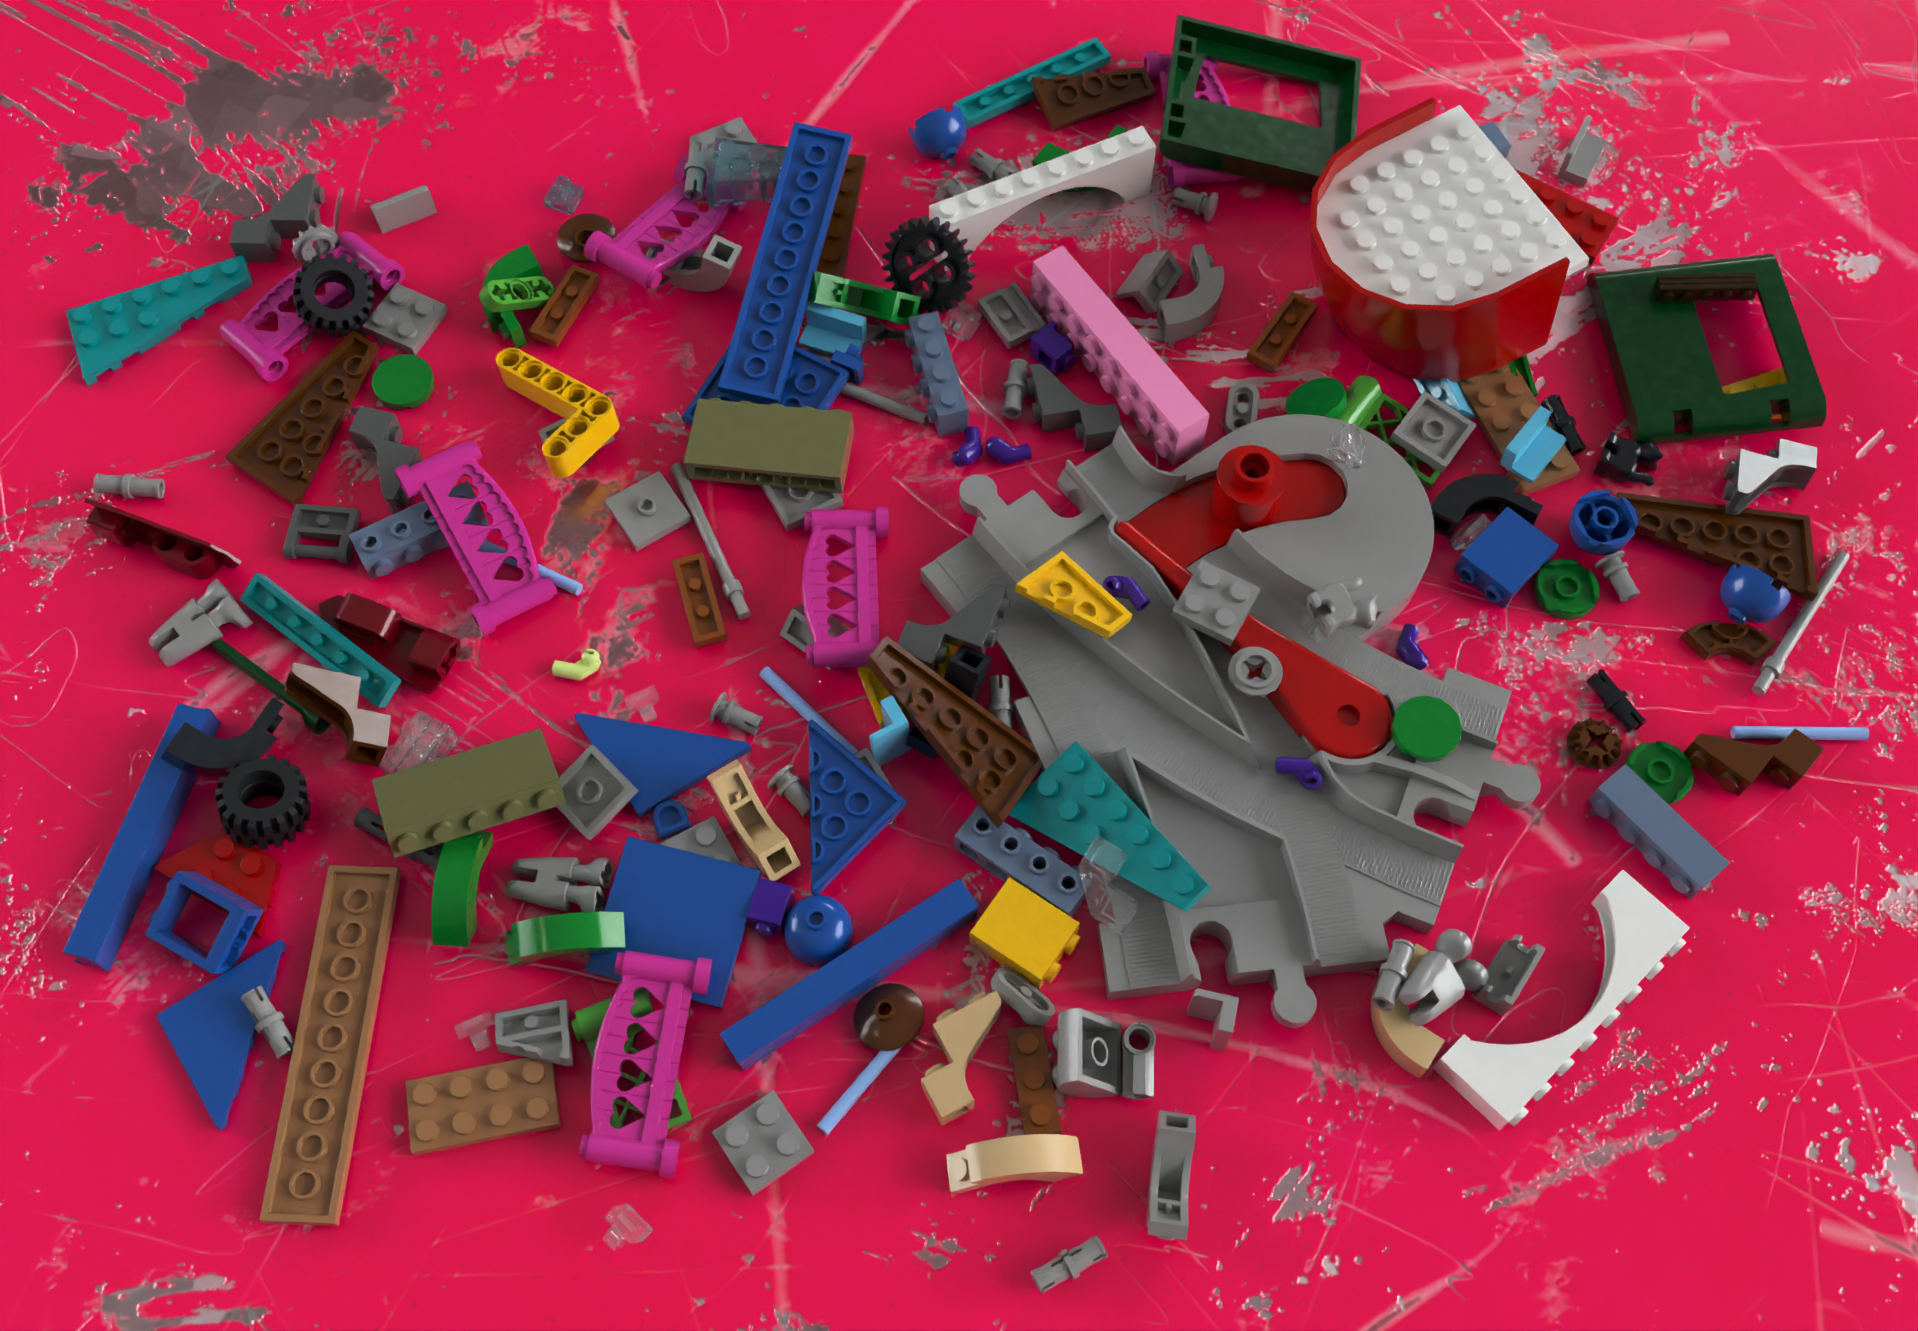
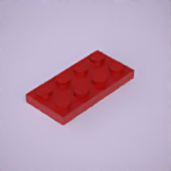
(1584, 222)

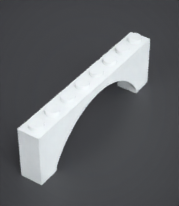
(1116, 164)
(1505, 1077)

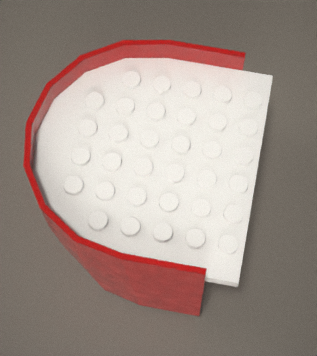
(1436, 248)

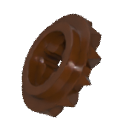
(1595, 756)

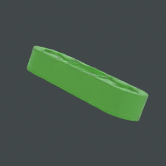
(525, 286)

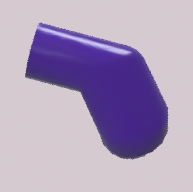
(970, 450)
(1005, 453)
(1126, 588)

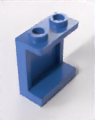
(1505, 557)

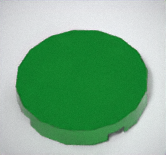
(403, 381)
(1318, 397)
(1566, 589)
(1426, 728)
(1662, 769)

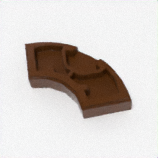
(1728, 639)

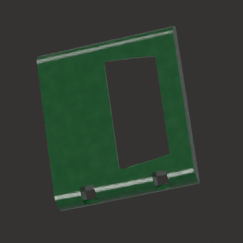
(1249, 141)
(1668, 368)

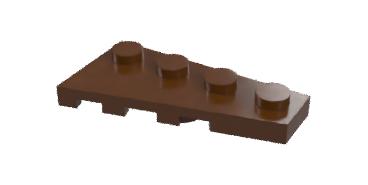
(1083, 97)

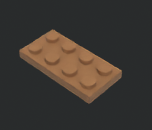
(481, 1104)

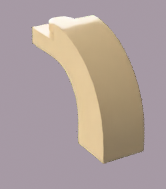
(751, 822)
(1404, 1042)
(1013, 1159)

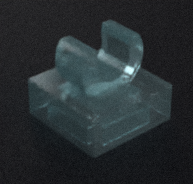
(563, 195)

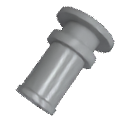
(1197, 202)
(1618, 575)
(732, 713)
(791, 788)

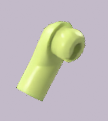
(581, 669)

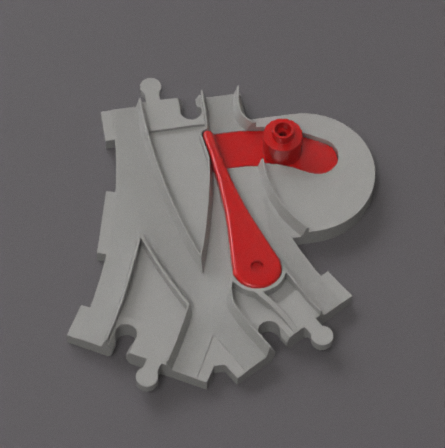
(1291, 869)

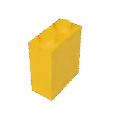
(1025, 933)

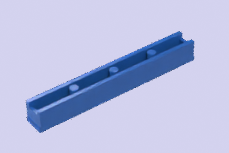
(136, 849)
(850, 974)

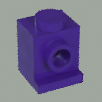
(1052, 349)

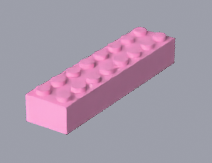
(1118, 356)

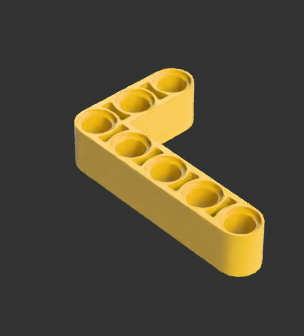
(588, 412)

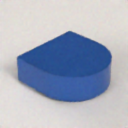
(670, 819)

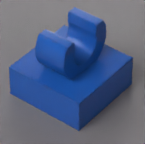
(852, 362)

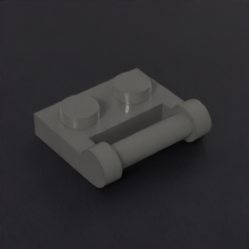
(323, 524)

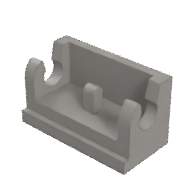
(1508, 974)

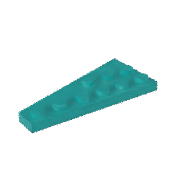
(145, 316)
(1081, 801)

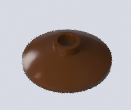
(577, 230)
(890, 1030)

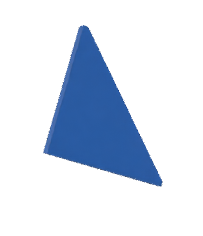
(658, 758)
(845, 806)
(216, 1030)

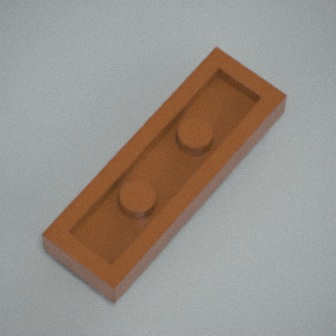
(564, 306)
(1281, 332)
(699, 600)
(1033, 1080)

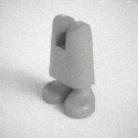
(194, 628)
(558, 882)
(1442, 977)

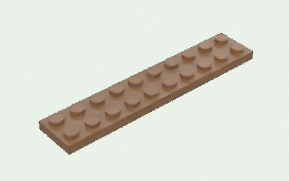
(331, 1048)

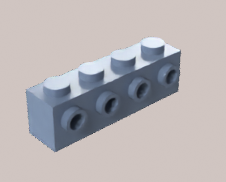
(938, 374)
(407, 535)
(1013, 854)

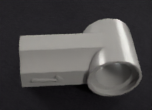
(1138, 1064)

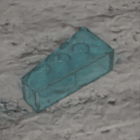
(743, 171)

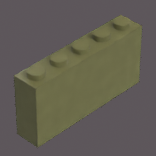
(769, 445)
(467, 792)

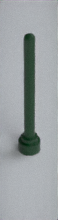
(311, 720)

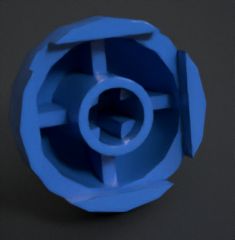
(939, 133)
(1602, 522)
(1751, 596)
(818, 930)

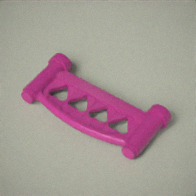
(1178, 172)
(623, 251)
(266, 348)
(860, 532)
(498, 598)
(644, 1141)

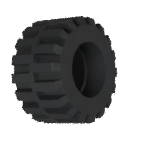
(339, 272)
(259, 779)

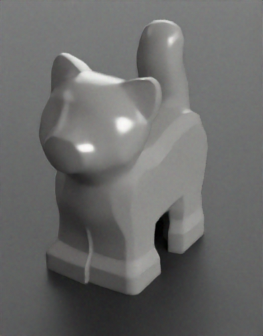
(1339, 607)

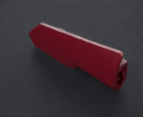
(173, 547)
(403, 647)

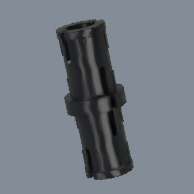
(1564, 424)
(1616, 701)

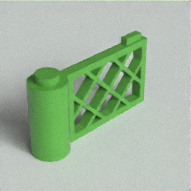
(1363, 404)
(588, 1027)

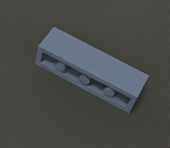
(1657, 832)

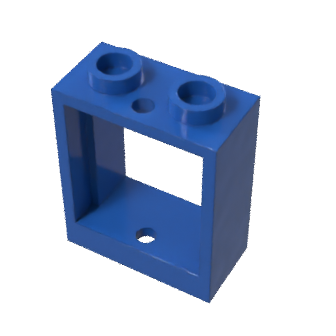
(232, 936)

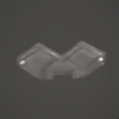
(1103, 899)

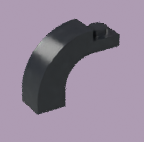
(1479, 495)
(966, 672)
(212, 756)

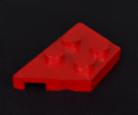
(233, 866)

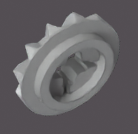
(326, 241)
(1255, 658)

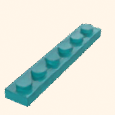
(1018, 89)
(319, 638)

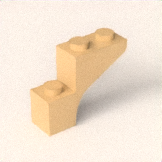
(959, 1038)

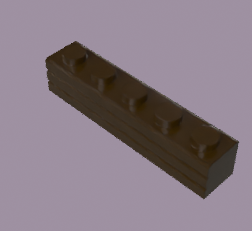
(1705, 287)

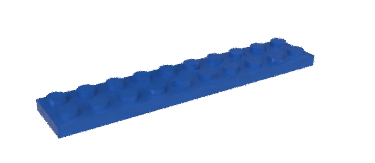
(785, 264)

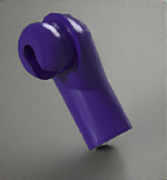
(1409, 650)
(1301, 769)

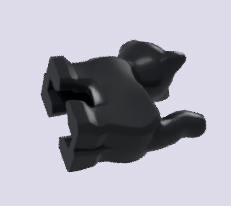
(1621, 457)

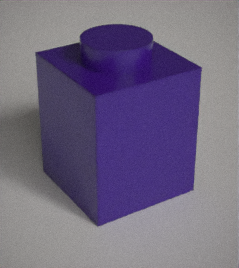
(770, 907)

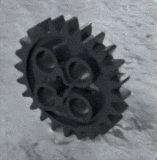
(913, 241)

